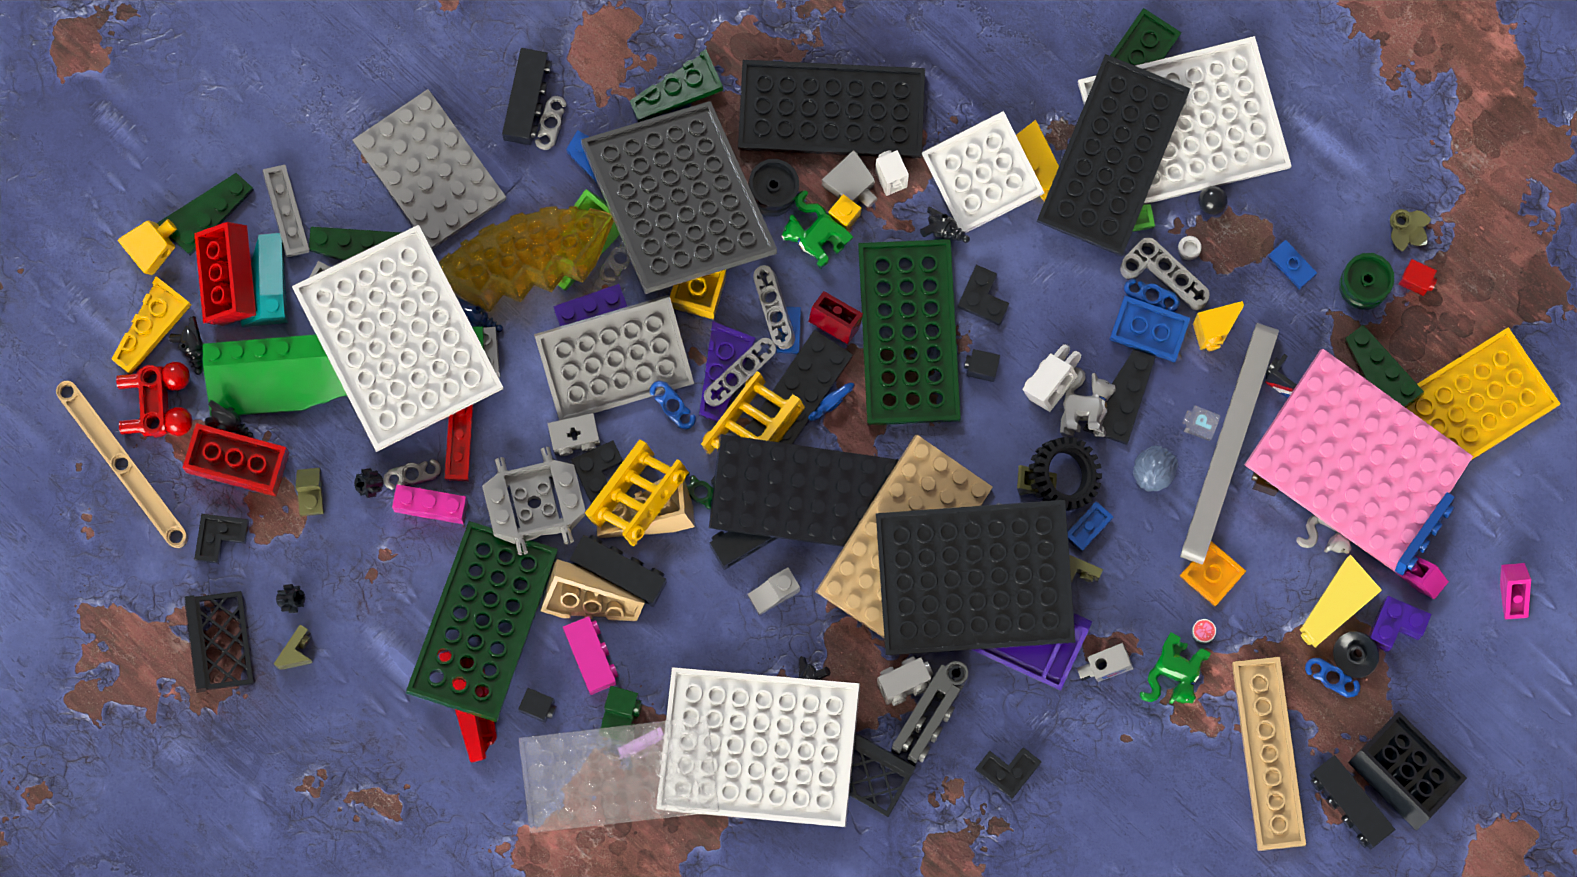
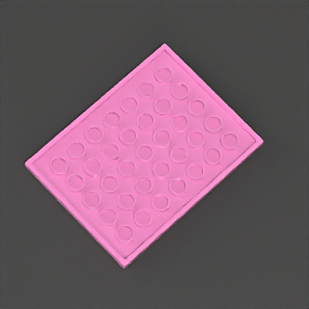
(1358, 459)

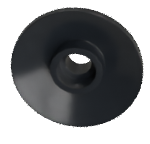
(1349, 661)

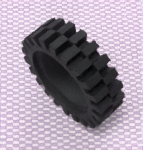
(1086, 463)

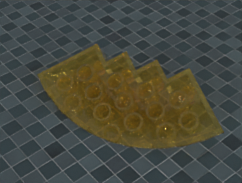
(527, 253)

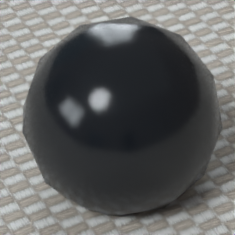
(1213, 200)

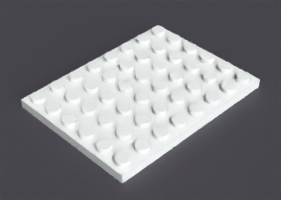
(1226, 122)
(397, 338)
(775, 742)

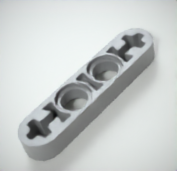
(771, 308)
(738, 370)

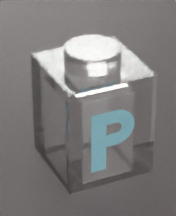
(1201, 422)

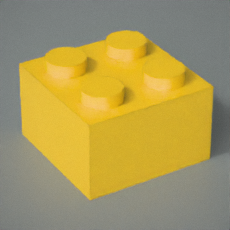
(699, 295)

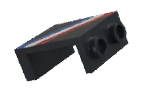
(1278, 380)

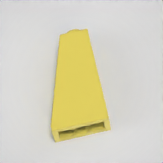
(1342, 599)

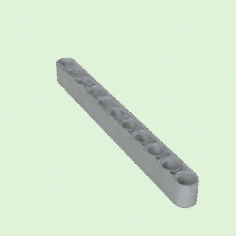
(1229, 443)

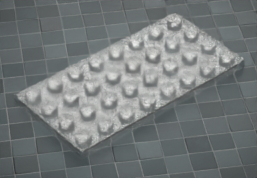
(619, 774)

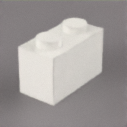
(891, 172)

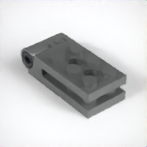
(947, 690)

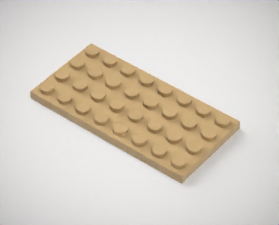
(919, 481)

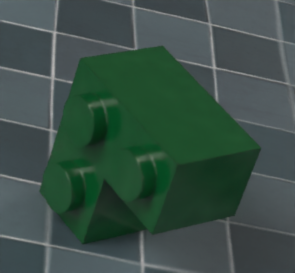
(621, 707)

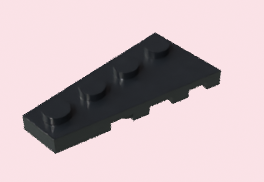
(1126, 400)

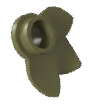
(1410, 232)

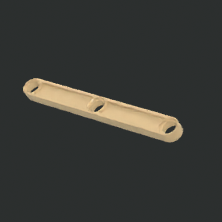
(131, 476)

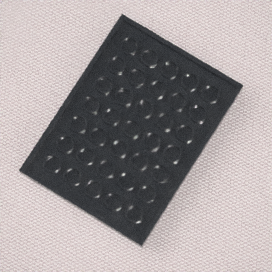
(975, 577)

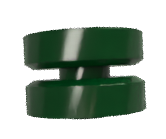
(1363, 294)

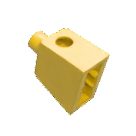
(149, 244)

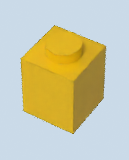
(845, 212)

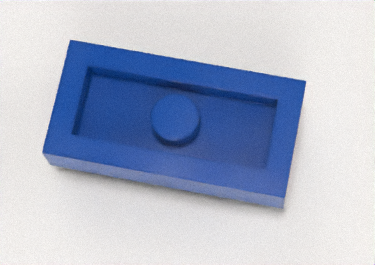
(1089, 526)

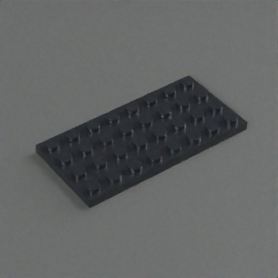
(831, 108)
(1113, 155)
(793, 490)

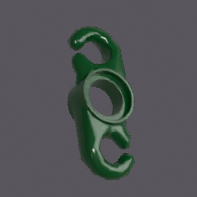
(693, 485)

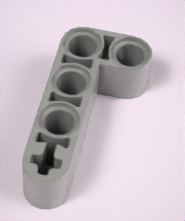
(1168, 277)

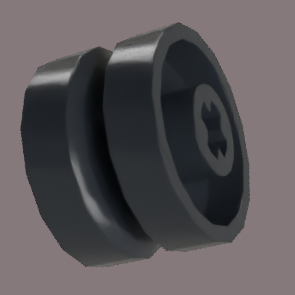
(774, 186)

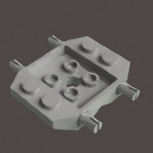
(530, 484)

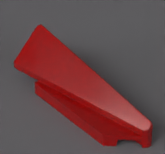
(476, 731)

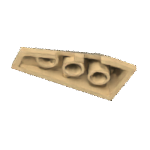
(674, 516)
(582, 593)

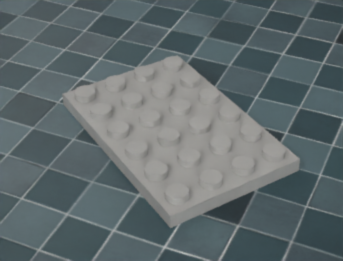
(429, 169)
(613, 358)

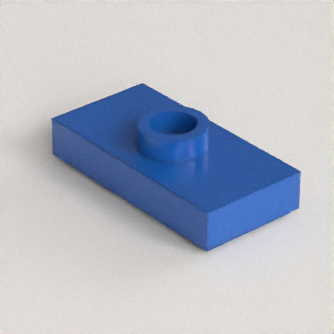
(1292, 264)
(795, 316)

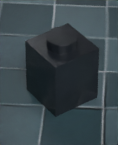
(982, 365)
(537, 705)

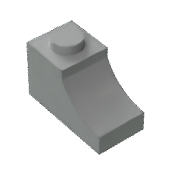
(774, 591)

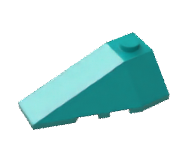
(268, 282)

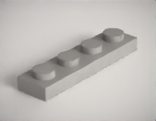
(285, 211)

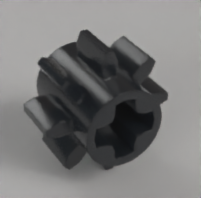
(368, 482)
(290, 598)

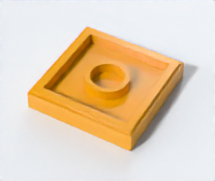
(1215, 576)

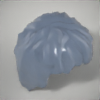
(1155, 468)

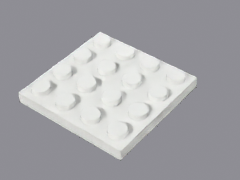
(983, 172)

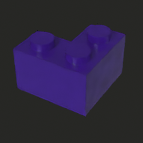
(1397, 617)

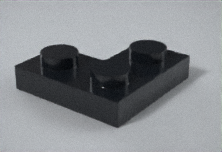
(977, 298)
(593, 464)
(213, 531)
(1009, 777)

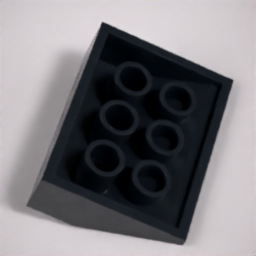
(1407, 770)

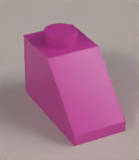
(1425, 578)
(1515, 590)

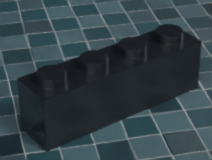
(525, 96)
(735, 546)
(619, 570)
(1352, 802)

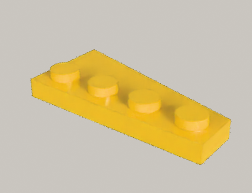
(1038, 155)
(155, 319)

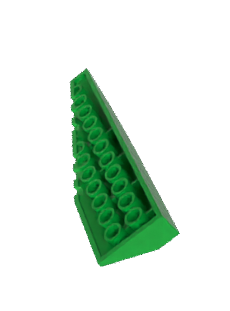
(273, 374)

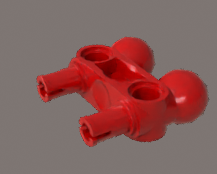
(154, 400)

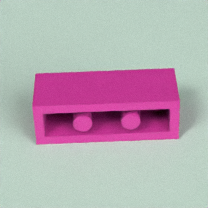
(430, 504)
(591, 655)

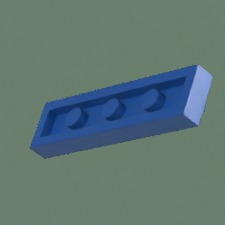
(1421, 542)

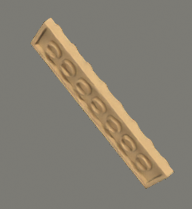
(1269, 754)

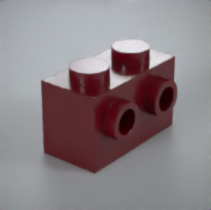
(835, 317)

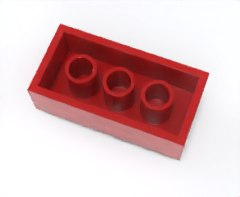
(225, 274)
(236, 459)

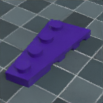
(724, 349)

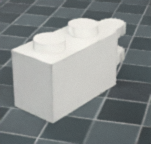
(1052, 378)

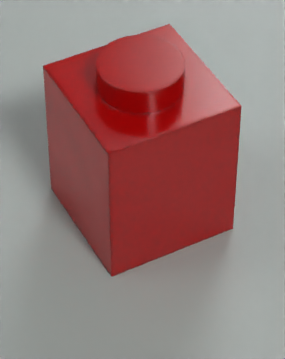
(1418, 277)

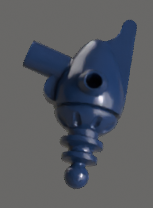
(477, 316)

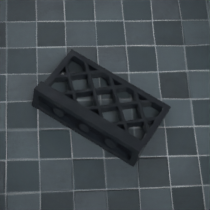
(197, 642)
(886, 759)

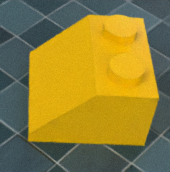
(1215, 324)

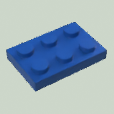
(1149, 329)

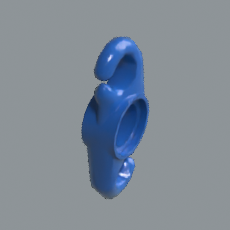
(1162, 293)
(671, 394)
(831, 401)
(1343, 679)

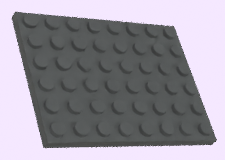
(678, 197)

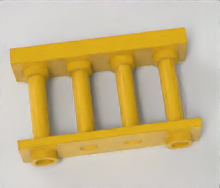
(775, 427)
(620, 483)

